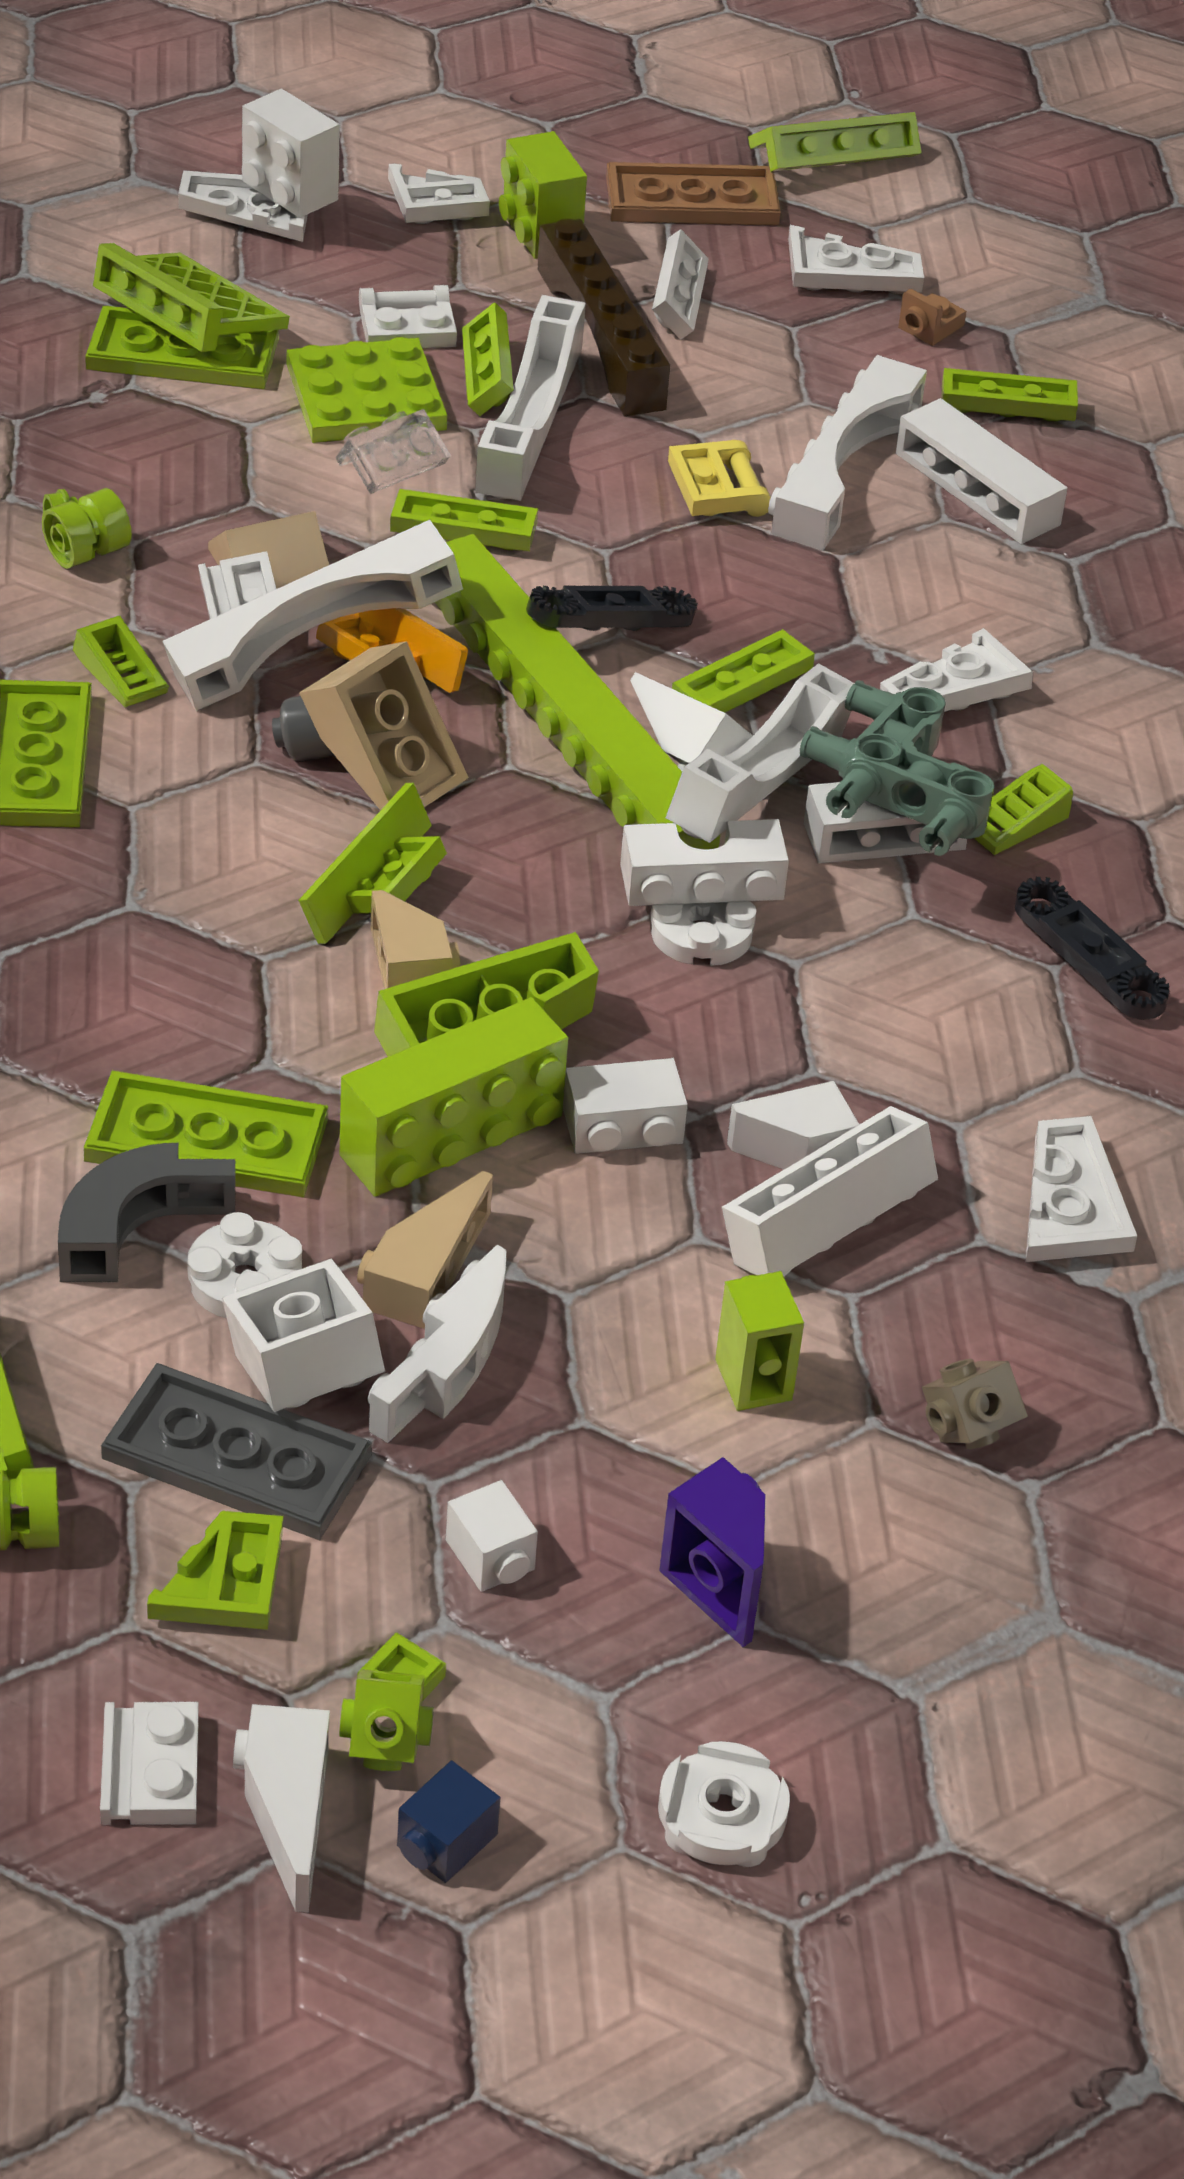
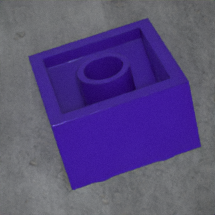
(717, 1545)

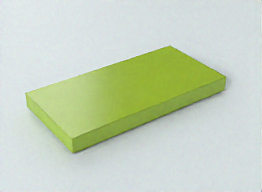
(136, 346)
(43, 751)
(266, 1135)

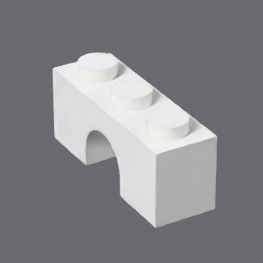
(667, 871)

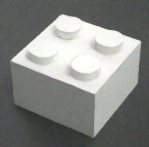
(290, 152)
(303, 1335)

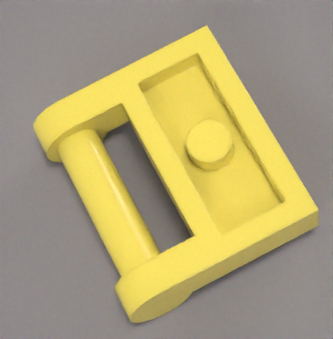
(706, 483)

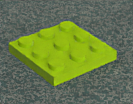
(362, 385)

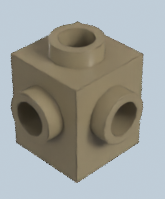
(973, 1402)

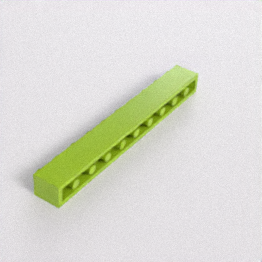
(561, 693)

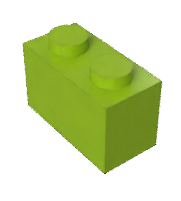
(759, 1340)

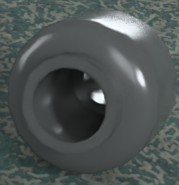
(297, 732)

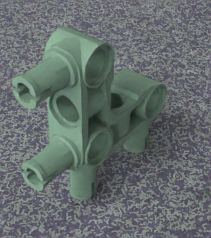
(895, 766)

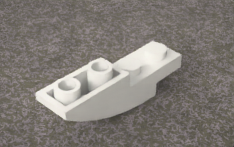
(451, 1354)

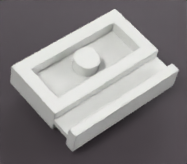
(236, 582)
(150, 1763)

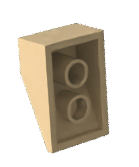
(385, 725)

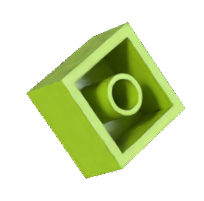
(540, 186)

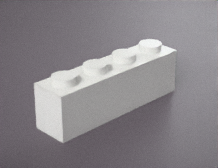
(981, 470)
(830, 1193)

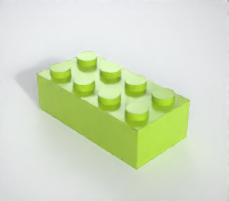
(452, 1096)

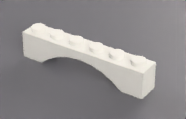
(516, 438)
(813, 496)
(395, 573)
(728, 786)

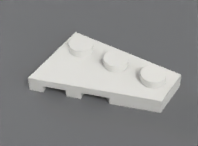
(234, 201)
(840, 266)
(1074, 1195)

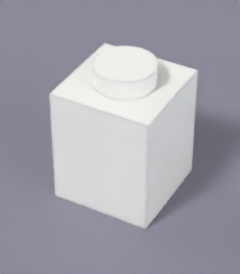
(491, 1536)

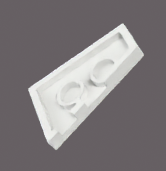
(967, 673)

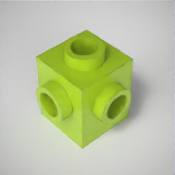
(390, 1696)

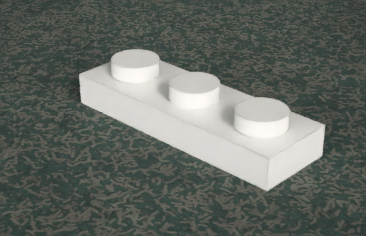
(680, 285)

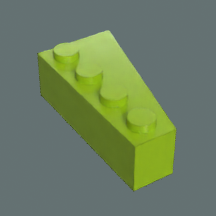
(552, 972)

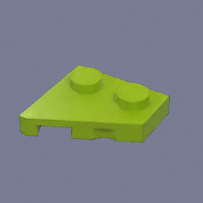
(226, 1575)

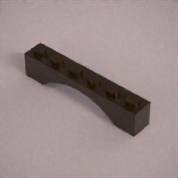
(629, 354)

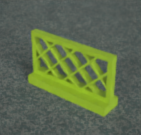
(182, 296)

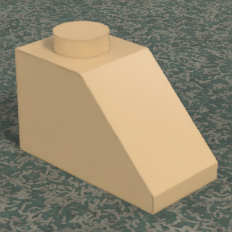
(408, 941)

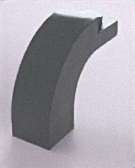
(130, 1192)

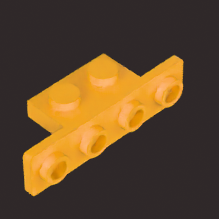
(436, 654)

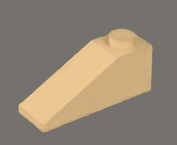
(425, 1252)

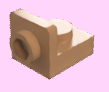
(929, 317)

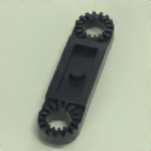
(611, 607)
(1092, 948)

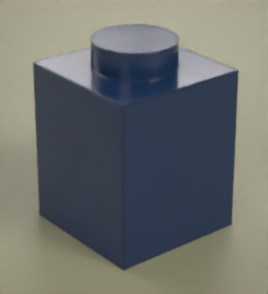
(447, 1822)

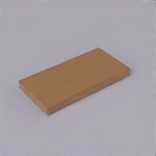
(692, 193)

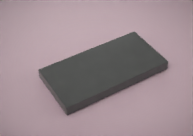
(237, 1450)

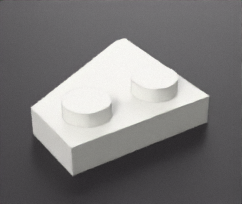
(438, 196)

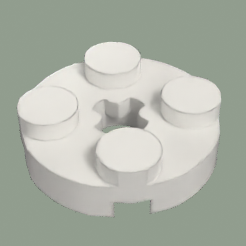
(721, 941)
(236, 1243)
(717, 1835)

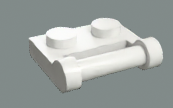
(429, 317)

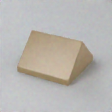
(291, 544)

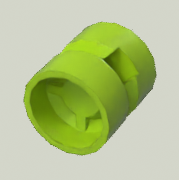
(86, 527)
(39, 1524)

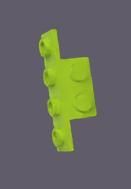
(382, 857)

